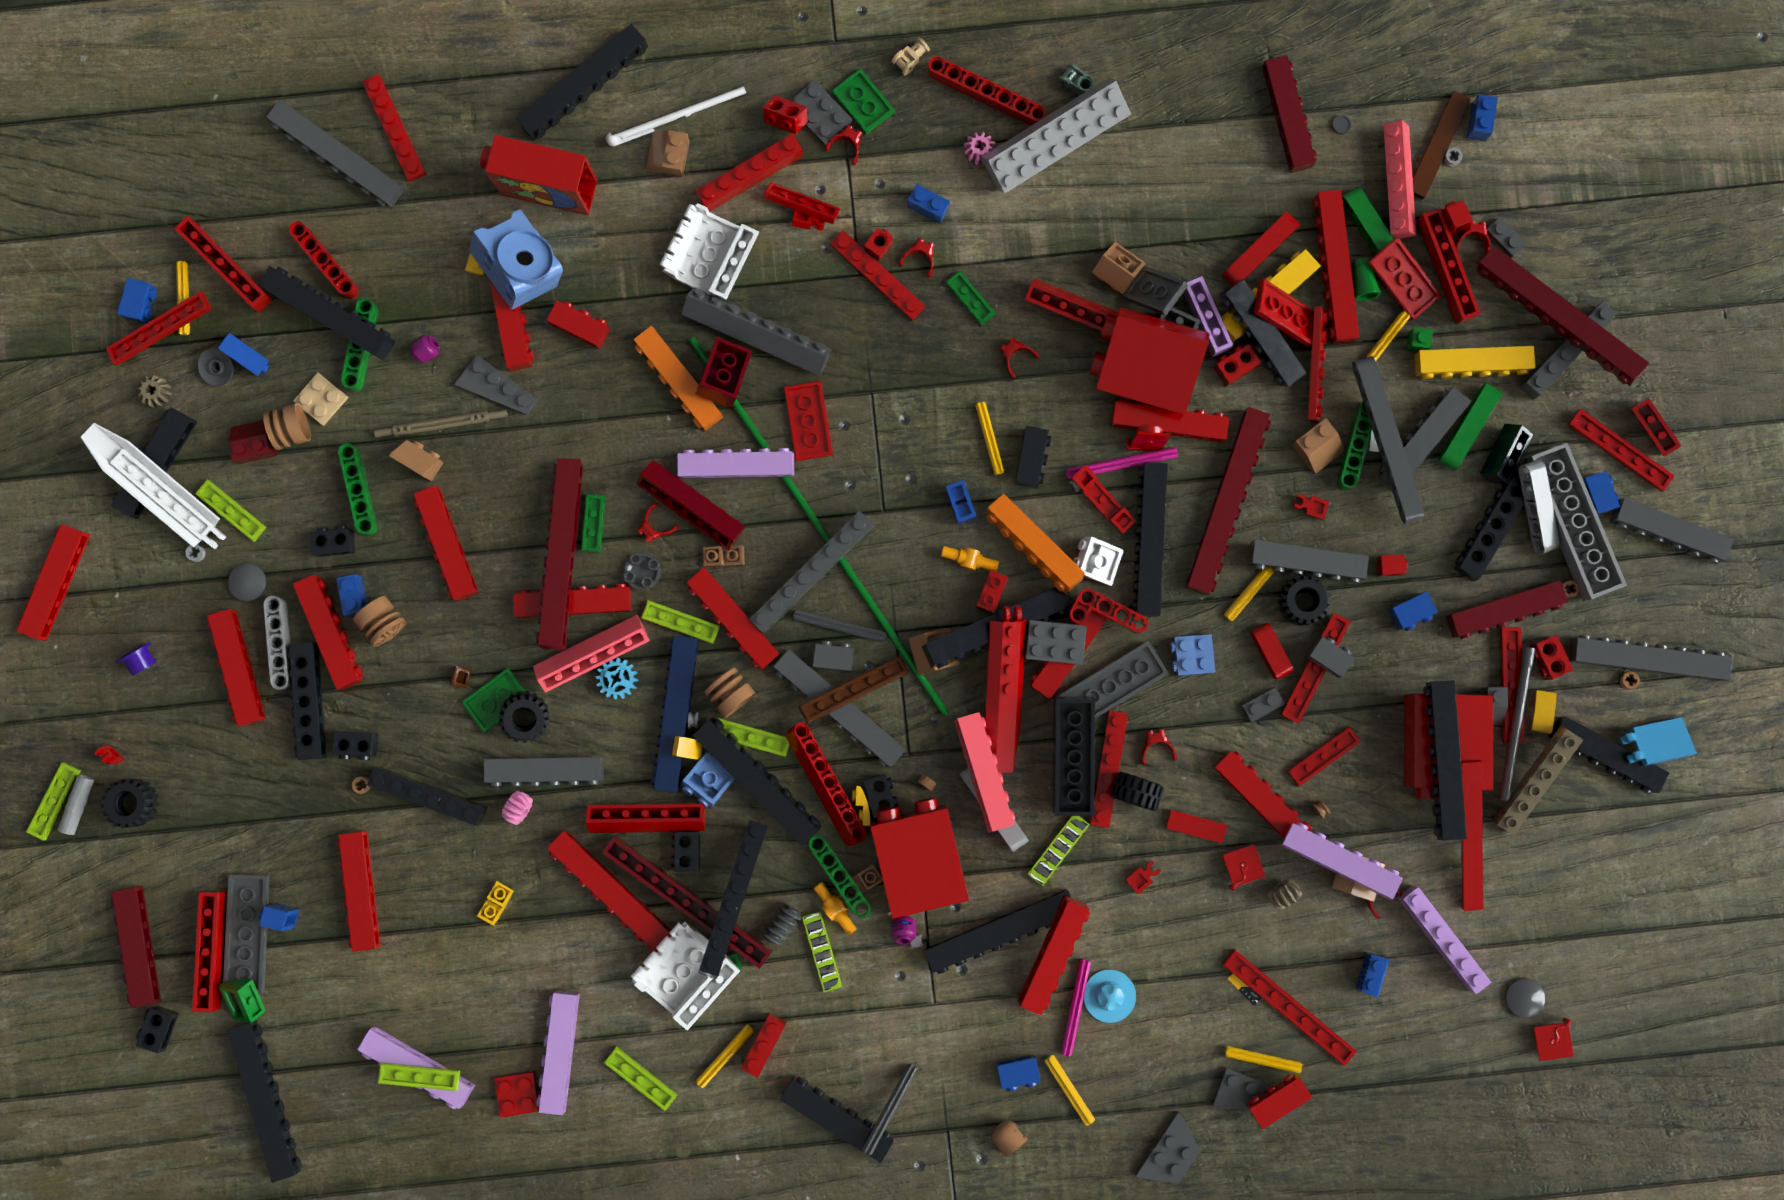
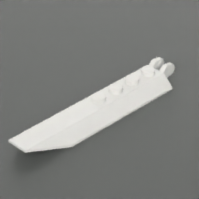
(152, 486)

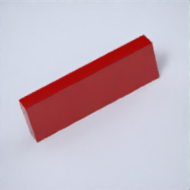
(1196, 826)

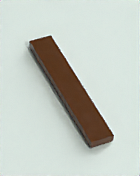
(1439, 143)
(853, 690)

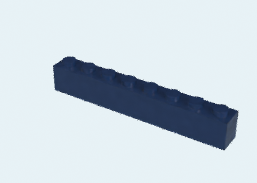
(676, 711)

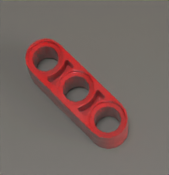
(1271, 651)

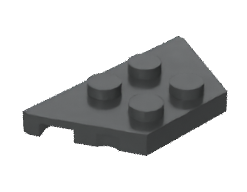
(1171, 1153)

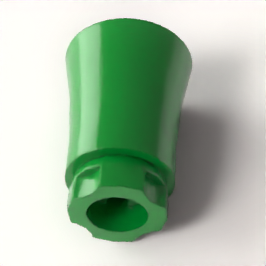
(1364, 281)

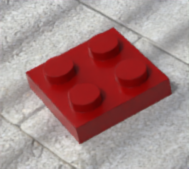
(517, 1094)

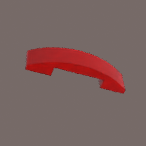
(1103, 500)

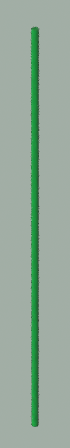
(843, 563)

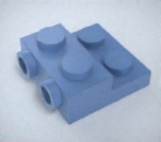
(1192, 655)
(707, 781)

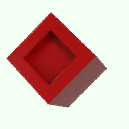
(878, 251)
(1391, 565)

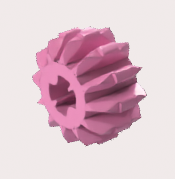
(973, 151)
(517, 807)

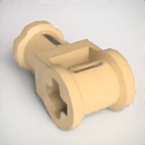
(909, 57)

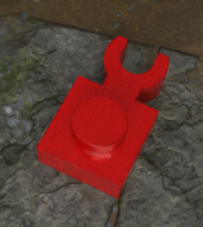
(805, 221)
(1314, 507)
(109, 755)
(1141, 879)

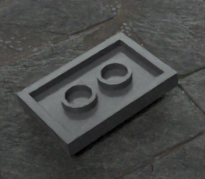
(823, 112)
(1155, 290)
(1055, 642)

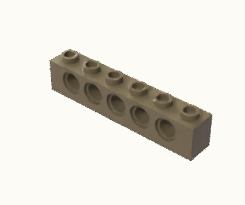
(1537, 780)

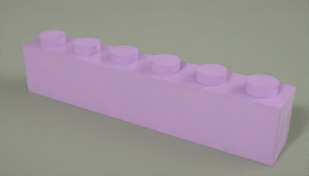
(736, 464)
(1341, 861)
(1444, 939)
(388, 1049)
(558, 1052)

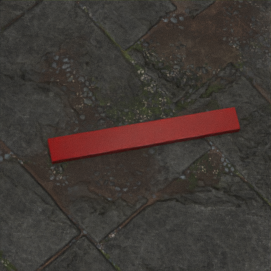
(1472, 847)
(1289, 1007)

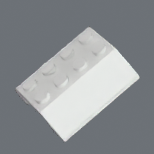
(708, 251)
(674, 978)

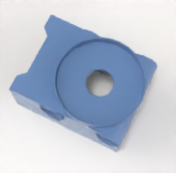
(498, 250)

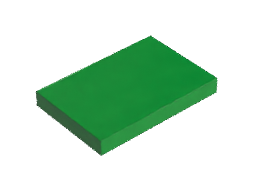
(863, 101)
(486, 702)

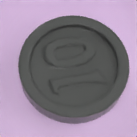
(1341, 124)

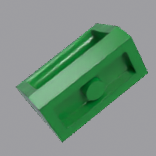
(247, 999)

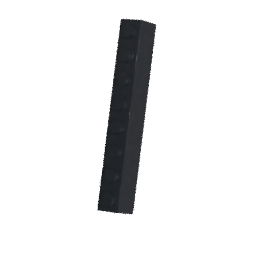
(582, 82)
(329, 314)
(1151, 539)
(977, 634)
(1445, 760)
(757, 781)
(732, 900)
(994, 933)
(264, 1101)

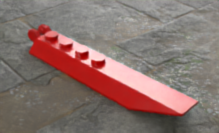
(1005, 686)

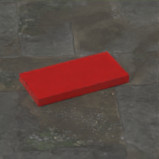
(1404, 278)
(1284, 312)
(808, 421)

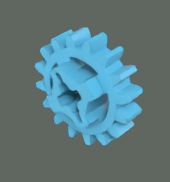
(612, 687)

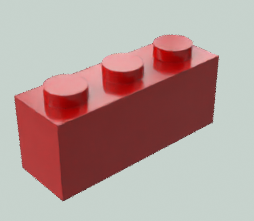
(578, 324)
(1655, 426)
(763, 1045)
(1278, 1100)

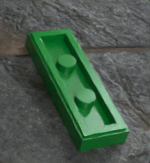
(970, 298)
(593, 523)

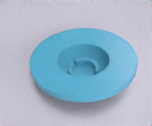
(1109, 996)

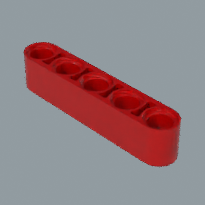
(1261, 248)
(320, 252)

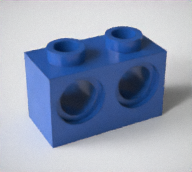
(960, 502)

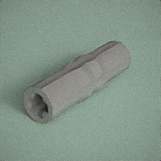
(75, 804)

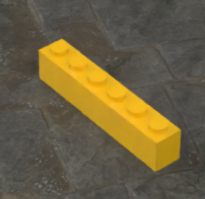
(1287, 279)
(1474, 361)

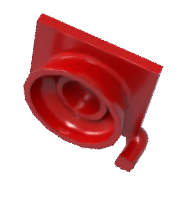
(1147, 438)
(1243, 866)
(1554, 1041)

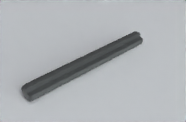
(839, 626)
(889, 1109)

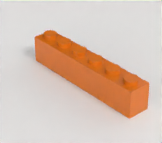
(677, 377)
(1034, 544)

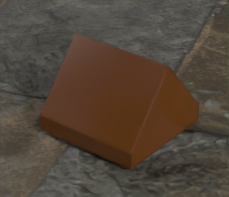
(460, 677)

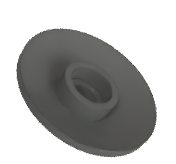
(209, 369)

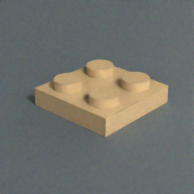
(321, 399)

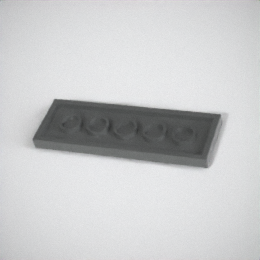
(1121, 679)
(244, 937)

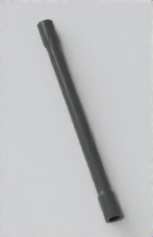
(1526, 665)

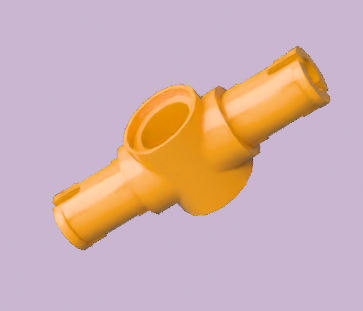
(969, 558)
(834, 908)

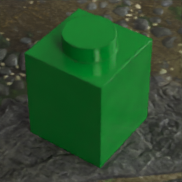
(1419, 339)

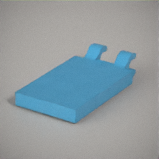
(1659, 742)

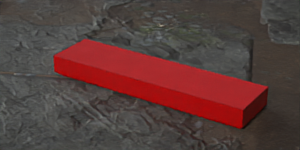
(801, 203)
(1323, 756)

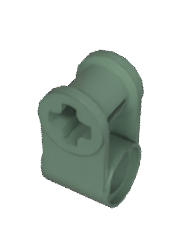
(1074, 78)

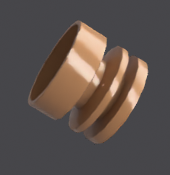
(287, 426)
(379, 621)
(729, 692)

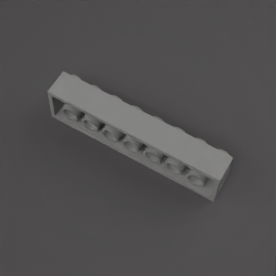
(1056, 135)
(1579, 526)

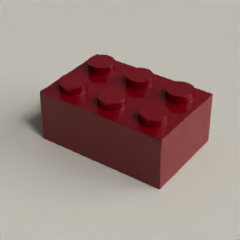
(723, 372)

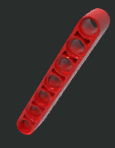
(982, 84)
(829, 793)

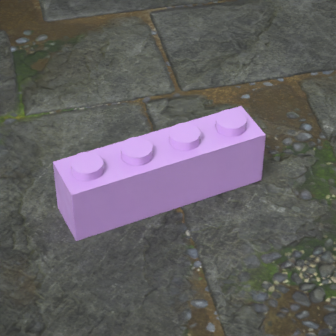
(1204, 309)

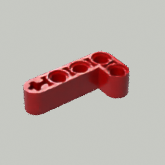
(1110, 615)

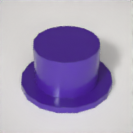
(137, 659)

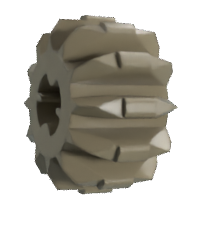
(158, 396)
(1284, 894)

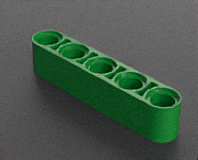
(1366, 219)
(358, 354)
(1470, 426)
(1353, 453)
(351, 483)
(835, 868)

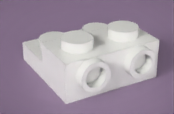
(1098, 560)

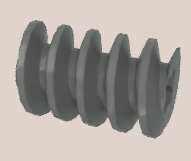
(782, 924)

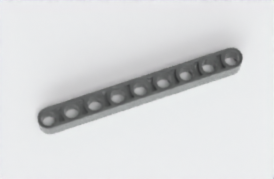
(1388, 440)

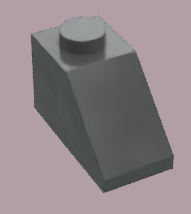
(1500, 703)

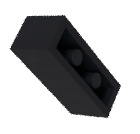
(1506, 453)
(1032, 457)

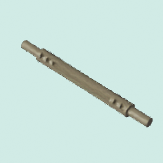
(441, 423)

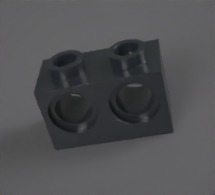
(332, 544)
(355, 741)
(875, 797)
(691, 851)
(161, 1032)

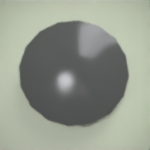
(642, 571)
(247, 582)
(1525, 998)

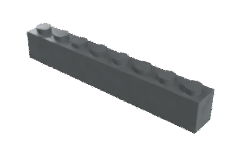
(334, 153)
(756, 331)
(811, 572)
(1650, 659)
(847, 717)

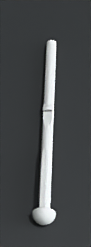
(646, 128)

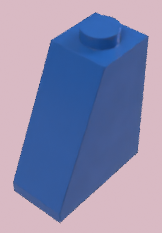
(244, 354)

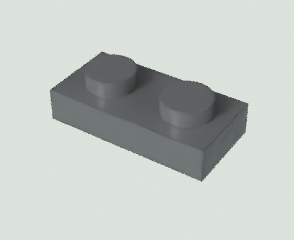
(1505, 237)
(1263, 704)

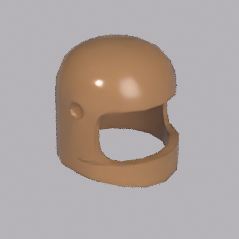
(1008, 1137)

